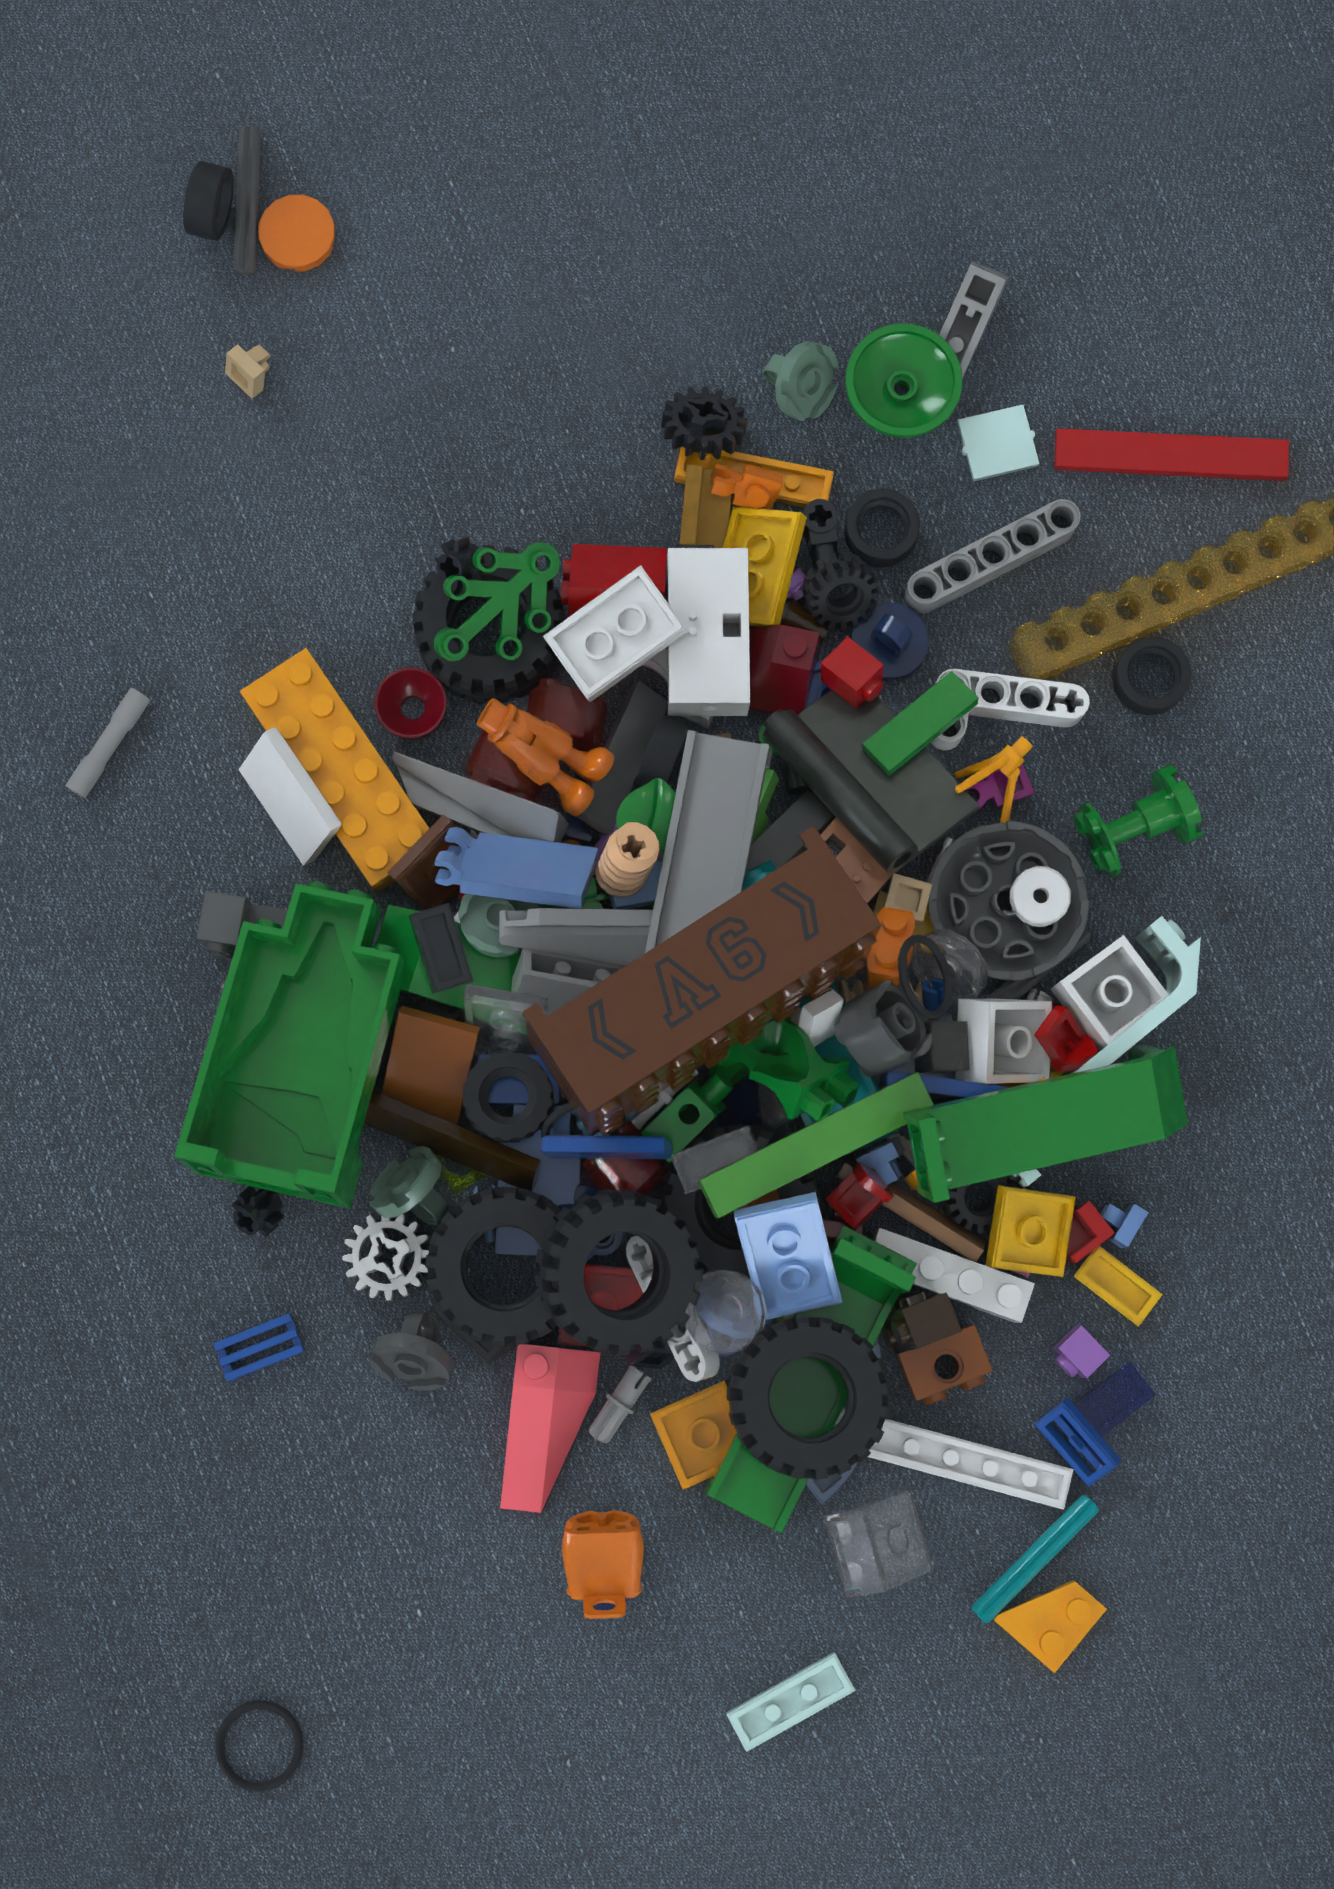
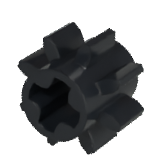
(458, 561)
(257, 1211)

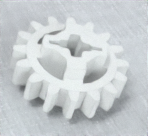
(370, 1264)

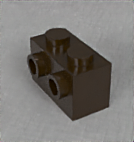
(919, 1322)

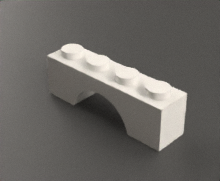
(962, 1278)

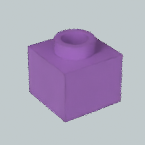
(1079, 1353)

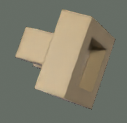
(247, 368)
(908, 895)

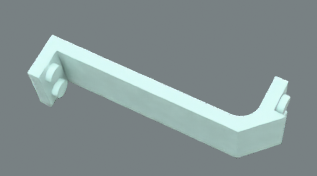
(1180, 966)

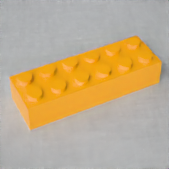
(342, 763)

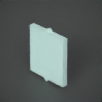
(998, 443)

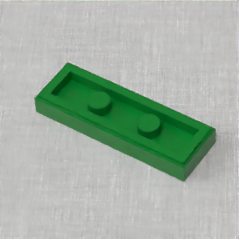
(920, 723)

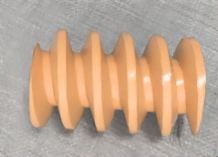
(627, 860)

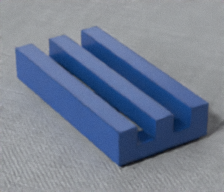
(226, 1360)
(1082, 1437)

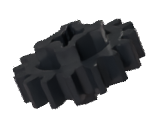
(703, 423)

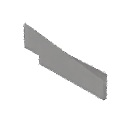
(477, 804)

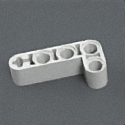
(1010, 704)

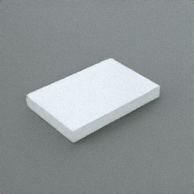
(615, 633)
(289, 796)

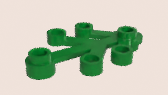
(503, 599)

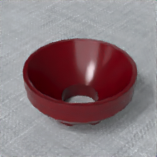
(408, 684)

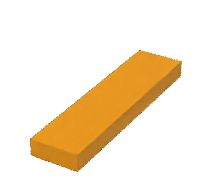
(799, 485)

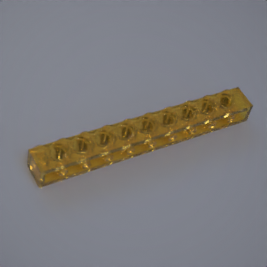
(1040, 662)

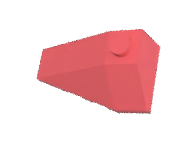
(546, 1412)

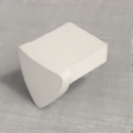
(819, 1017)

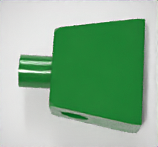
(680, 1121)

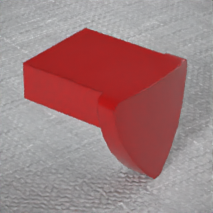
(1065, 1041)
(859, 1195)

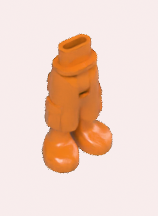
(537, 751)

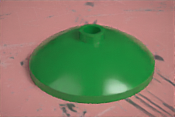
(907, 358)

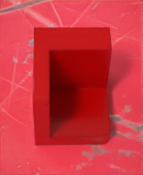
(1086, 1232)

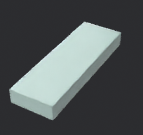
(790, 1701)

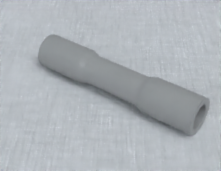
(94, 763)

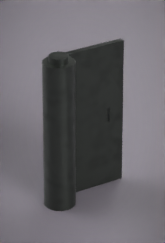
(886, 814)

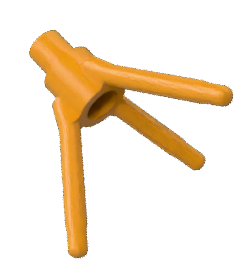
(1007, 762)

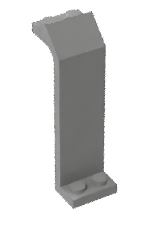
(708, 830)

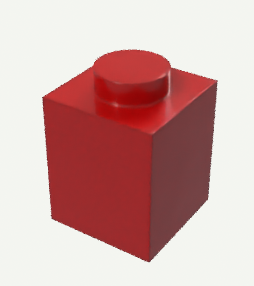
(852, 673)

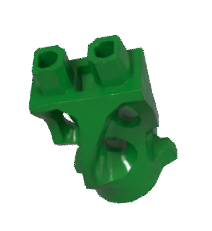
(795, 1073)

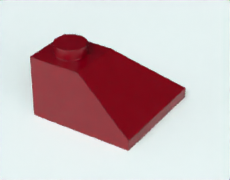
(781, 667)

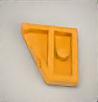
(1052, 1622)

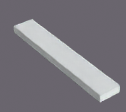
(972, 1463)

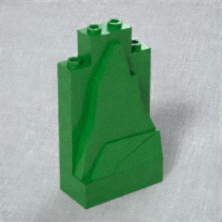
(295, 1050)

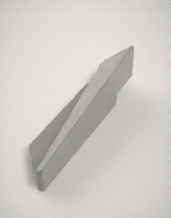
(590, 934)

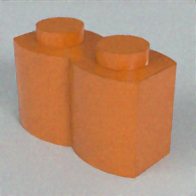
(883, 957)

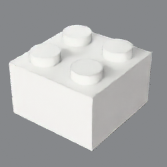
(1110, 992)

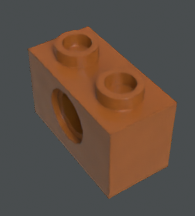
(969, 1360)

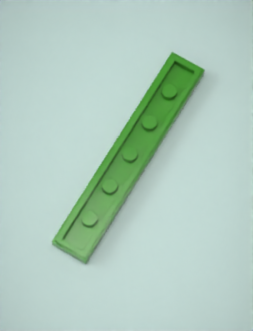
(813, 1146)

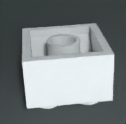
(1004, 1040)

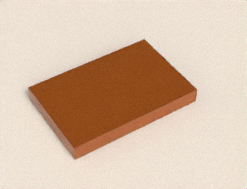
(430, 1062)

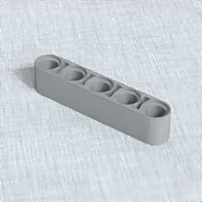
(1002, 541)

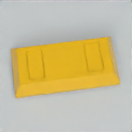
(1118, 1285)

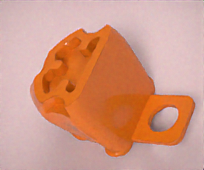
(603, 1560)

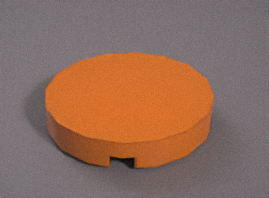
(297, 233)

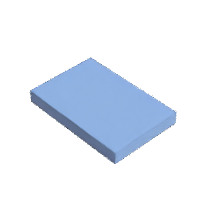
(788, 1255)

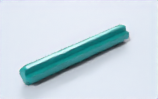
(1035, 1558)

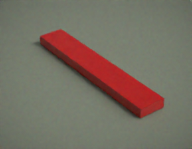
(1171, 454)

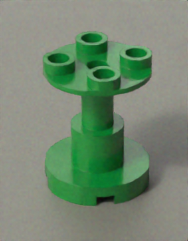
(1168, 808)

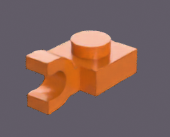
(750, 488)

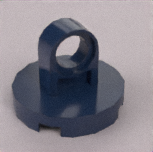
(893, 637)

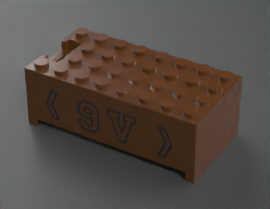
(706, 989)

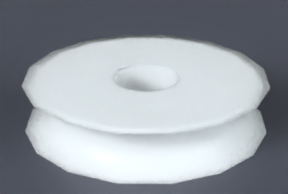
(1052, 884)

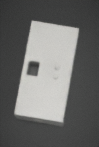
(712, 659)

